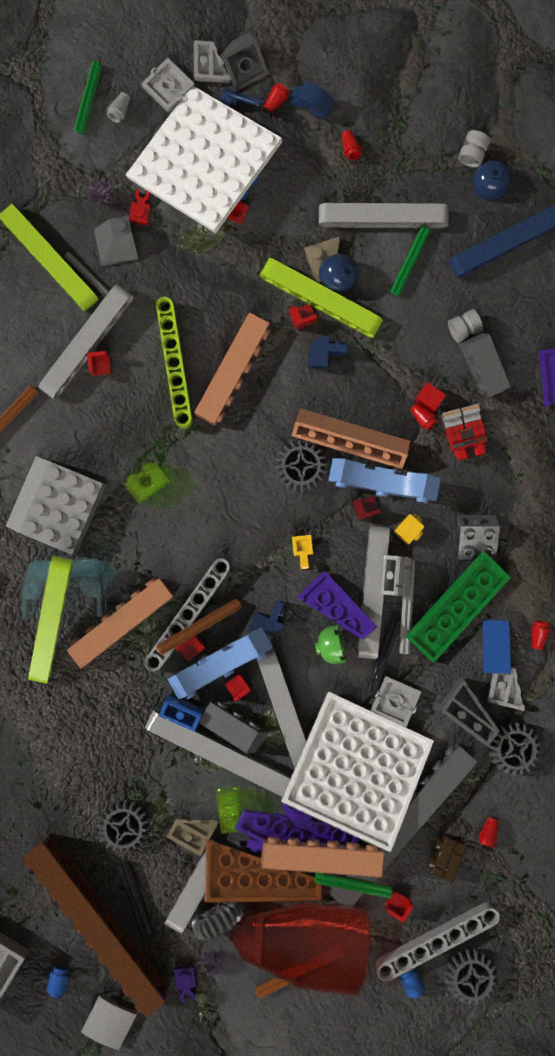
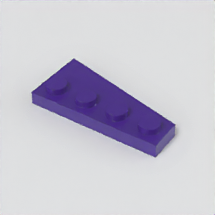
(334, 603)

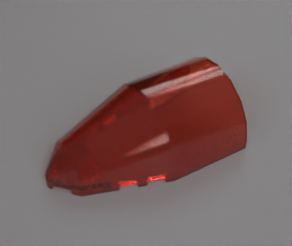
(309, 946)

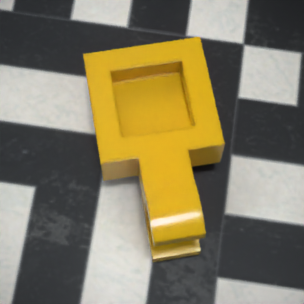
(302, 547)

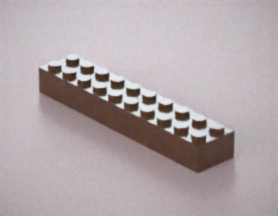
(97, 925)

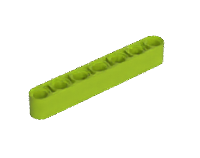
(48, 257)
(321, 298)
(171, 354)
(50, 619)

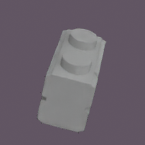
(396, 575)

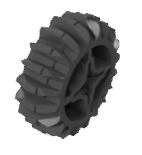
(292, 466)
(521, 746)
(131, 828)
(216, 920)
(487, 976)

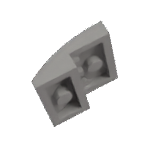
(108, 1022)

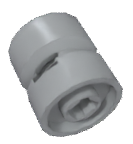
(473, 149)
(468, 324)

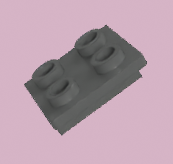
(477, 535)

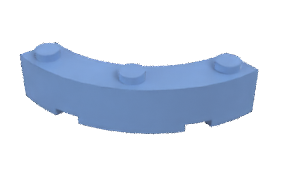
(384, 481)
(220, 663)

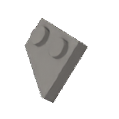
(208, 64)
(505, 690)

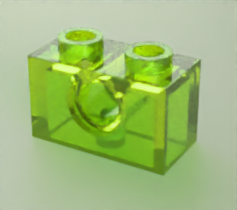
(141, 492)
(228, 809)

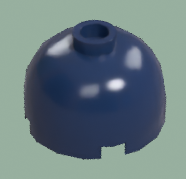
(491, 180)
(338, 272)

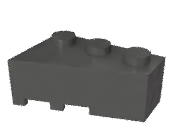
(484, 364)
(467, 712)
(233, 727)

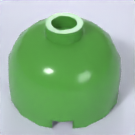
(332, 645)

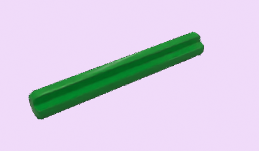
(88, 97)
(410, 261)
(353, 884)

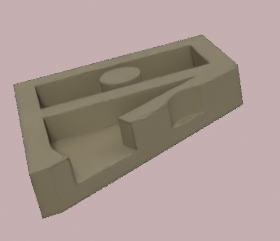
(318, 252)
(192, 833)

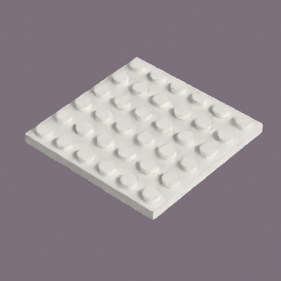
(204, 158)
(358, 771)

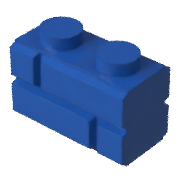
(181, 712)

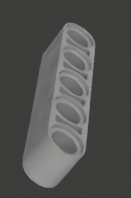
(189, 898)

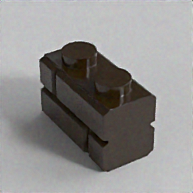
(447, 858)

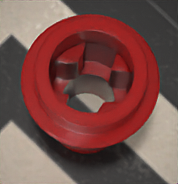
(276, 97)
(351, 145)
(424, 416)
(540, 633)
(489, 833)

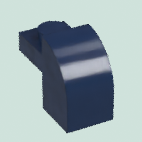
(312, 98)
(321, 349)
(269, 625)

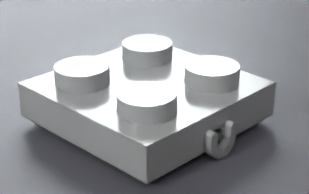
(167, 85)
(395, 701)

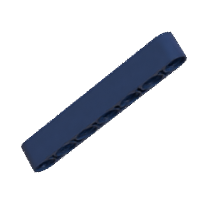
(503, 242)

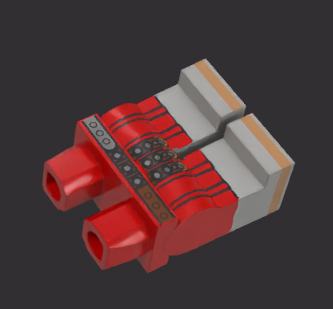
(464, 431)

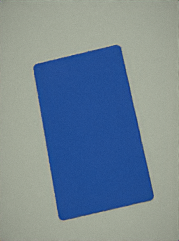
(496, 646)

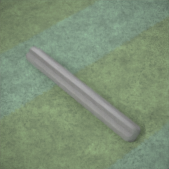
(406, 614)

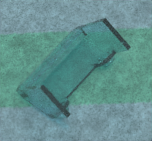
(87, 571)

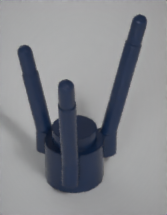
(232, 98)

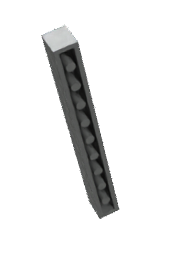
(423, 804)

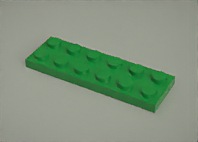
(458, 606)

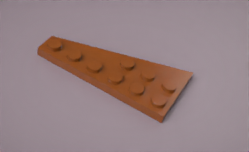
(240, 878)

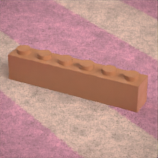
(232, 369)
(351, 438)
(119, 623)
(322, 857)

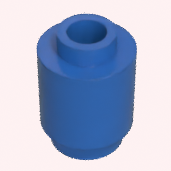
(58, 981)
(412, 983)

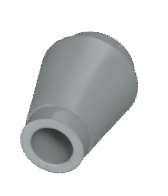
(118, 108)

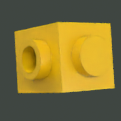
(410, 529)

